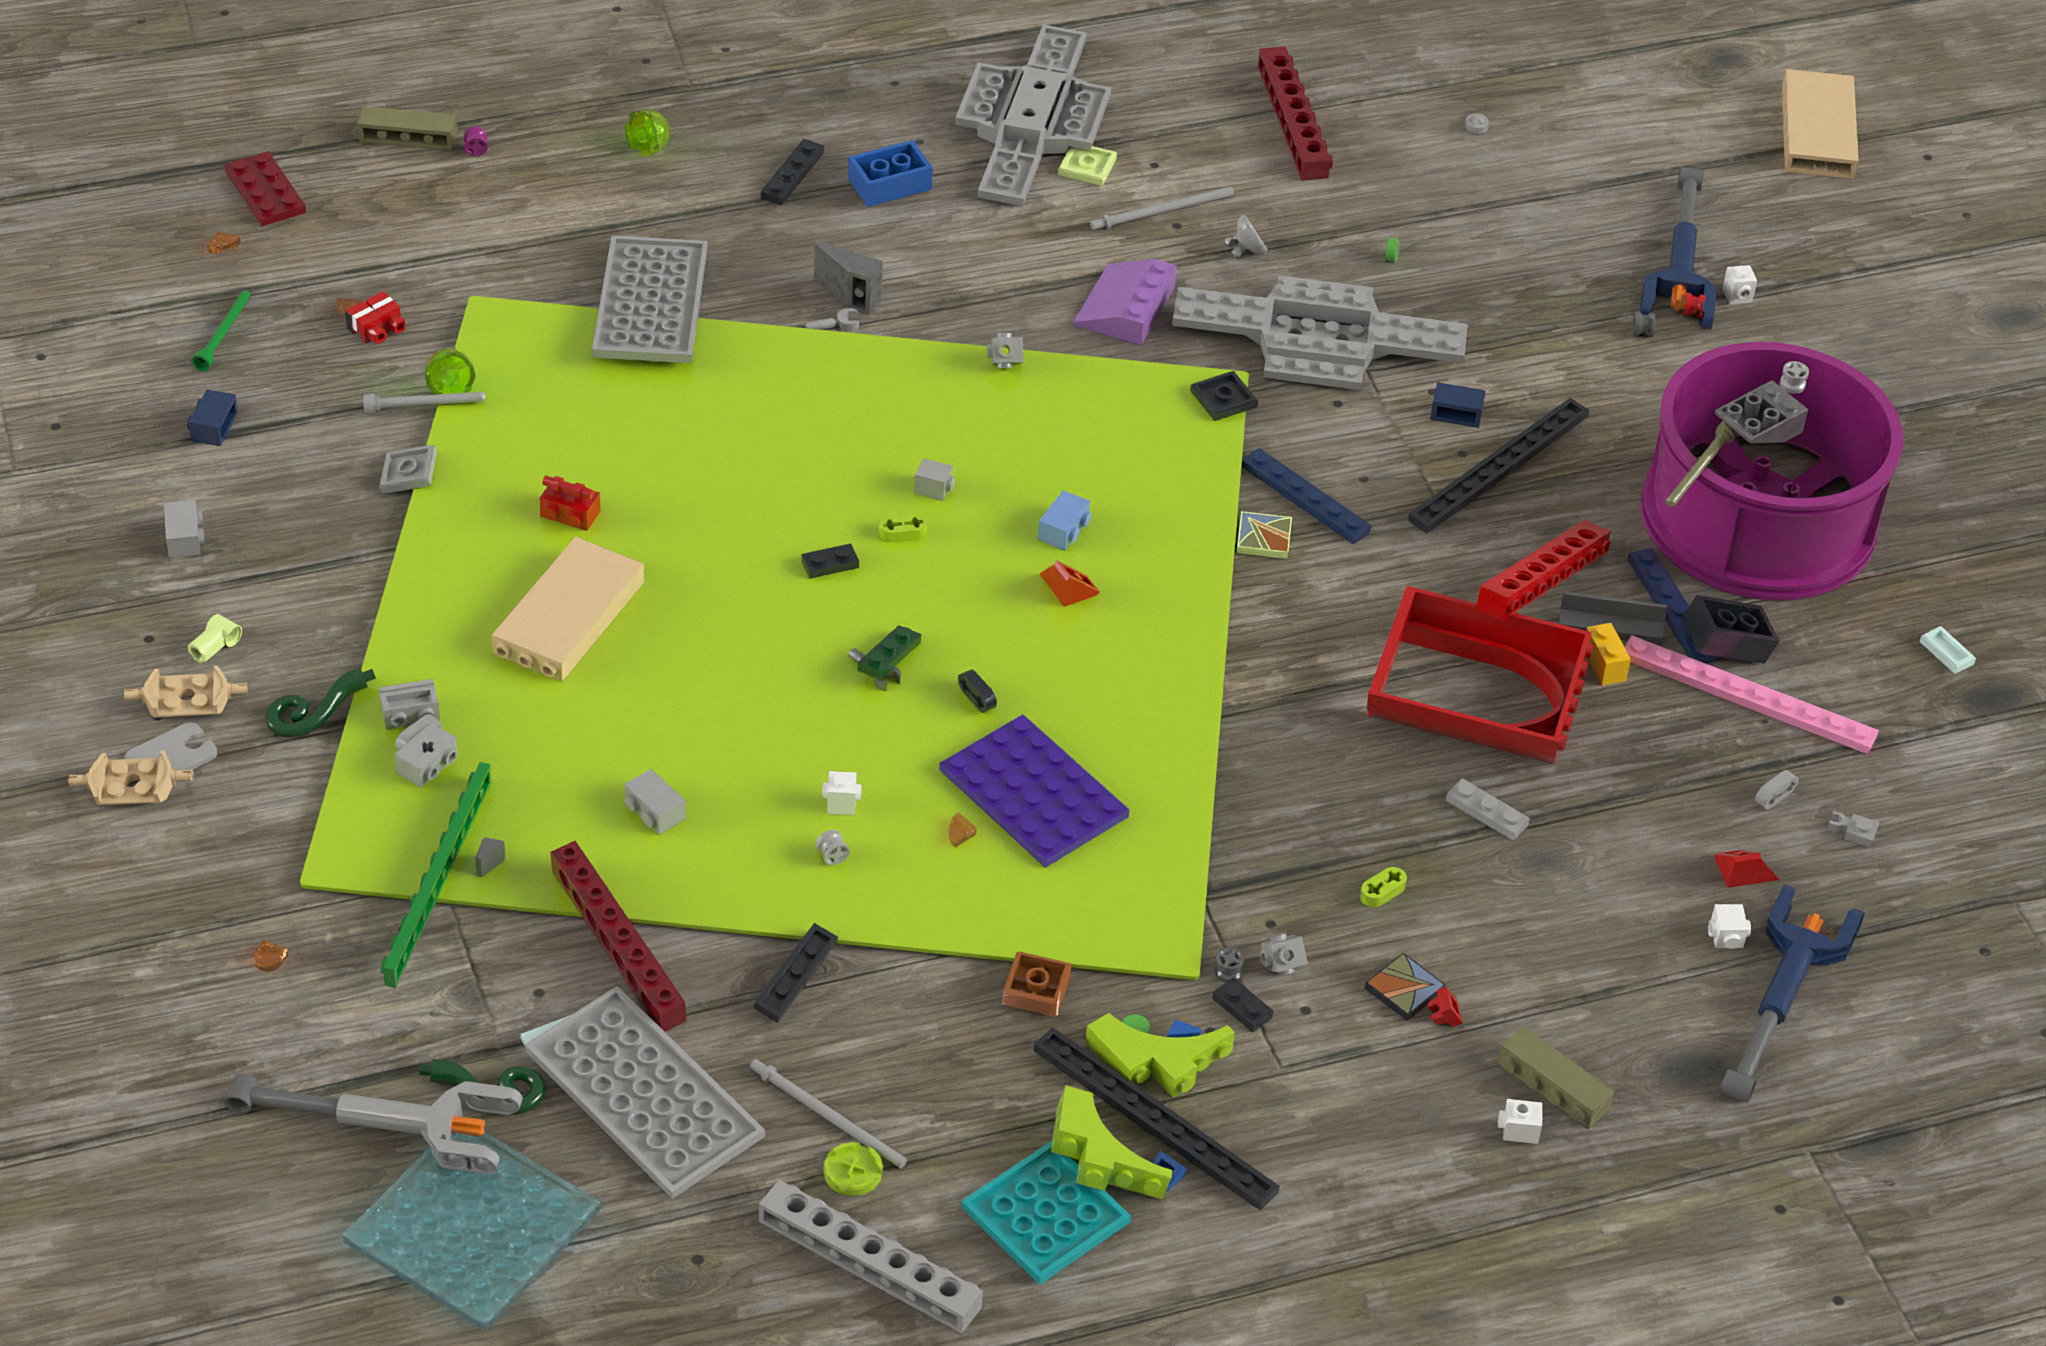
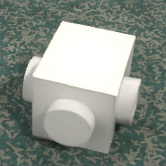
(1739, 284)
(841, 793)
(1729, 926)
(1521, 1121)

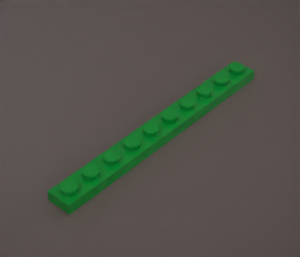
(433, 881)

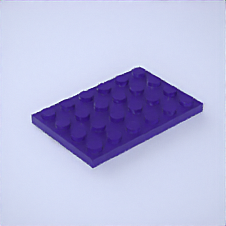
(1034, 790)

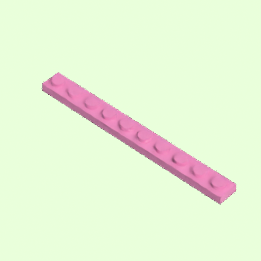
(1751, 695)

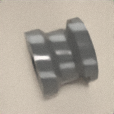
(1641, 324)
(1229, 964)

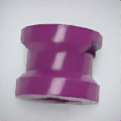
(475, 141)

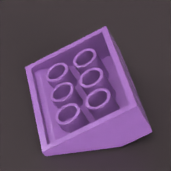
(1128, 299)

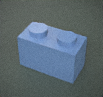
(1064, 520)

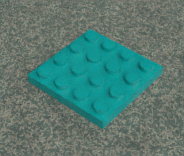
(1043, 1213)

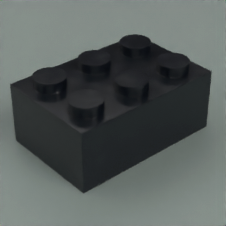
(1730, 629)

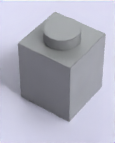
(934, 479)

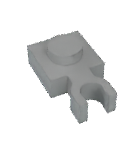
(1857, 829)

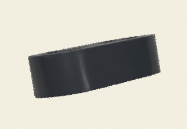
(977, 691)

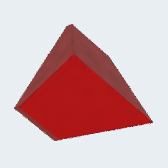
(1068, 583)
(1743, 868)

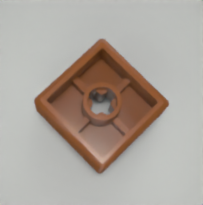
(1036, 984)

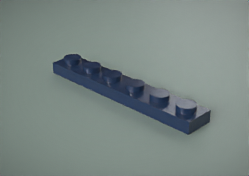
(1306, 496)
(1665, 592)

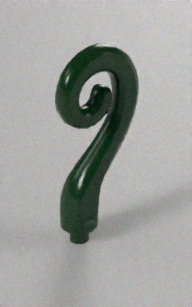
(343, 687)
(454, 1074)

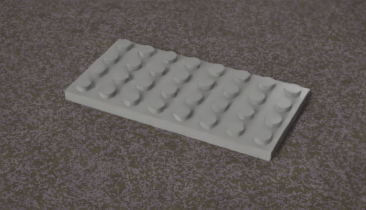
(650, 299)
(645, 1091)

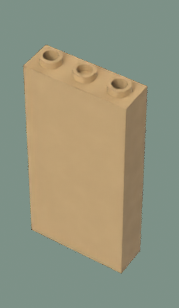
(1819, 124)
(568, 609)

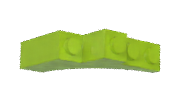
(1167, 1059)
(1100, 1155)

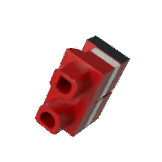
(375, 318)

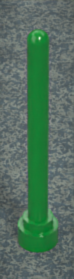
(204, 358)

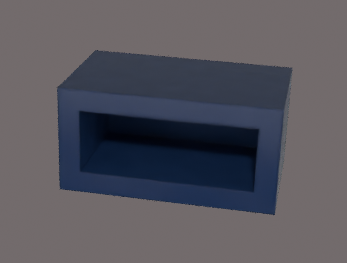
(1457, 405)
(213, 417)

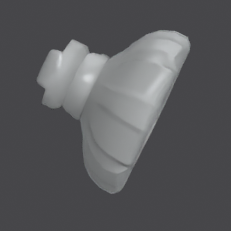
(1246, 239)

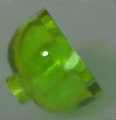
(647, 132)
(449, 372)

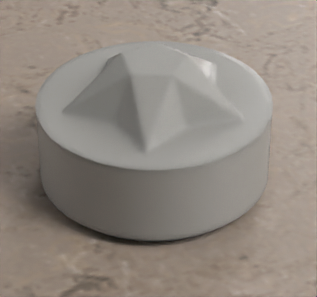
(1476, 124)

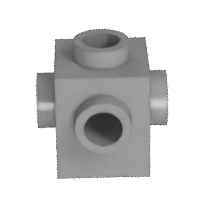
(1014, 347)
(1283, 953)

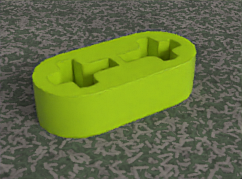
(902, 528)
(1386, 890)

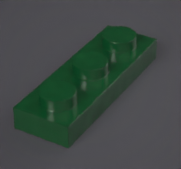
(889, 652)

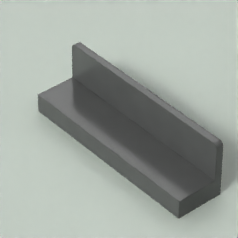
(1627, 616)

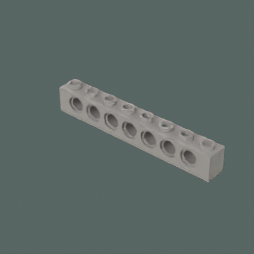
(849, 1244)

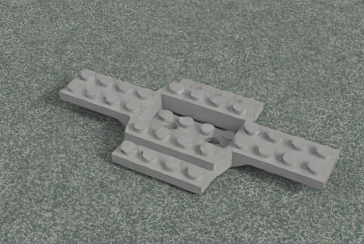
(1002, 96)
(1317, 353)

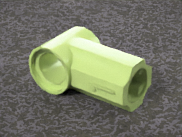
(218, 633)

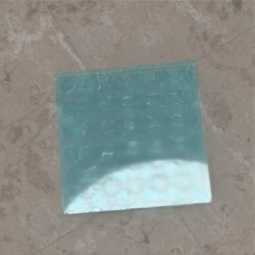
(473, 1234)

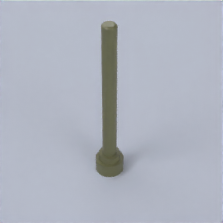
(1724, 435)

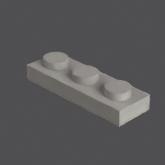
(1487, 809)

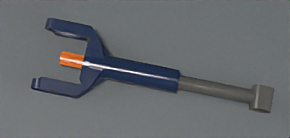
(1680, 276)
(1800, 950)

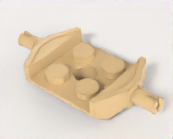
(164, 693)
(110, 779)

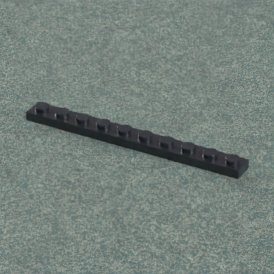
(1498, 465)
(1157, 1119)

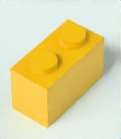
(1609, 655)

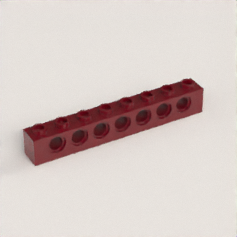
(1294, 113)
(618, 936)

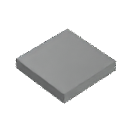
(408, 469)

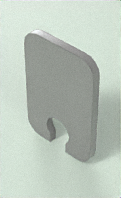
(174, 745)

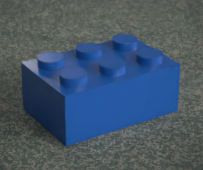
(890, 173)

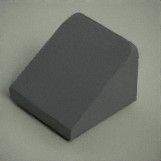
(489, 855)

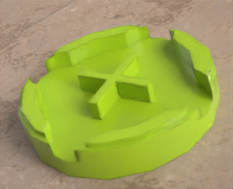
(853, 1169)

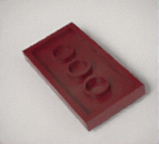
(265, 188)

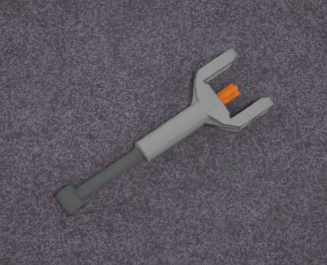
(435, 1122)

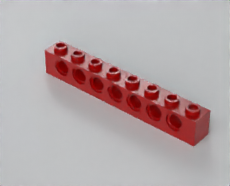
(1543, 569)

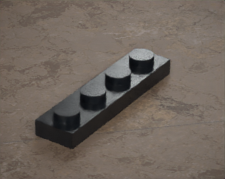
(792, 172)
(795, 972)

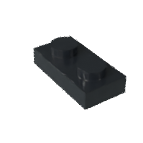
(830, 561)
(1242, 1004)

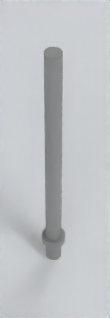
(1107, 221)
(770, 1074)

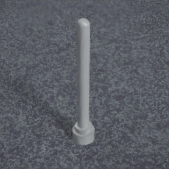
(375, 403)

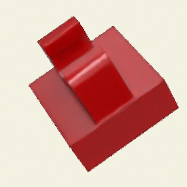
(1448, 1008)

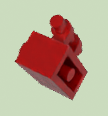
(569, 503)

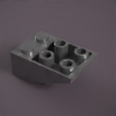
(848, 276)
(1765, 415)

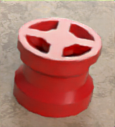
(1693, 305)

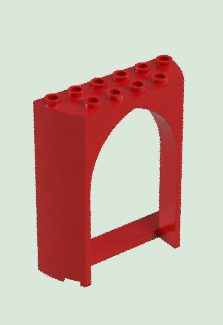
(1534, 648)

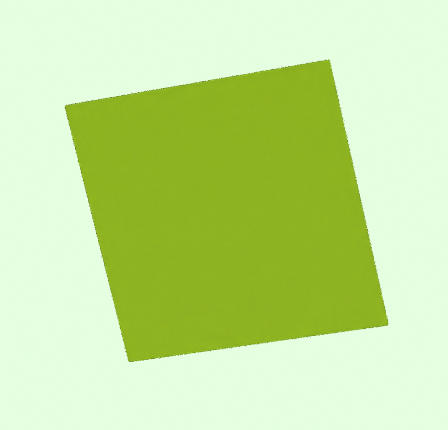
(739, 664)

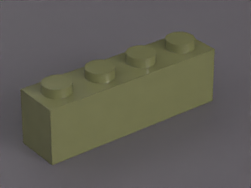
(407, 128)
(1556, 1077)

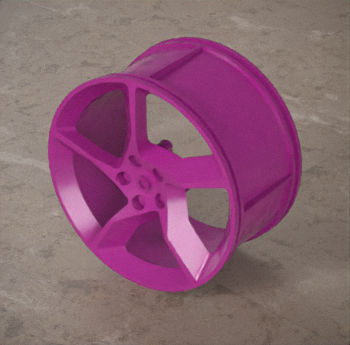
(1756, 527)

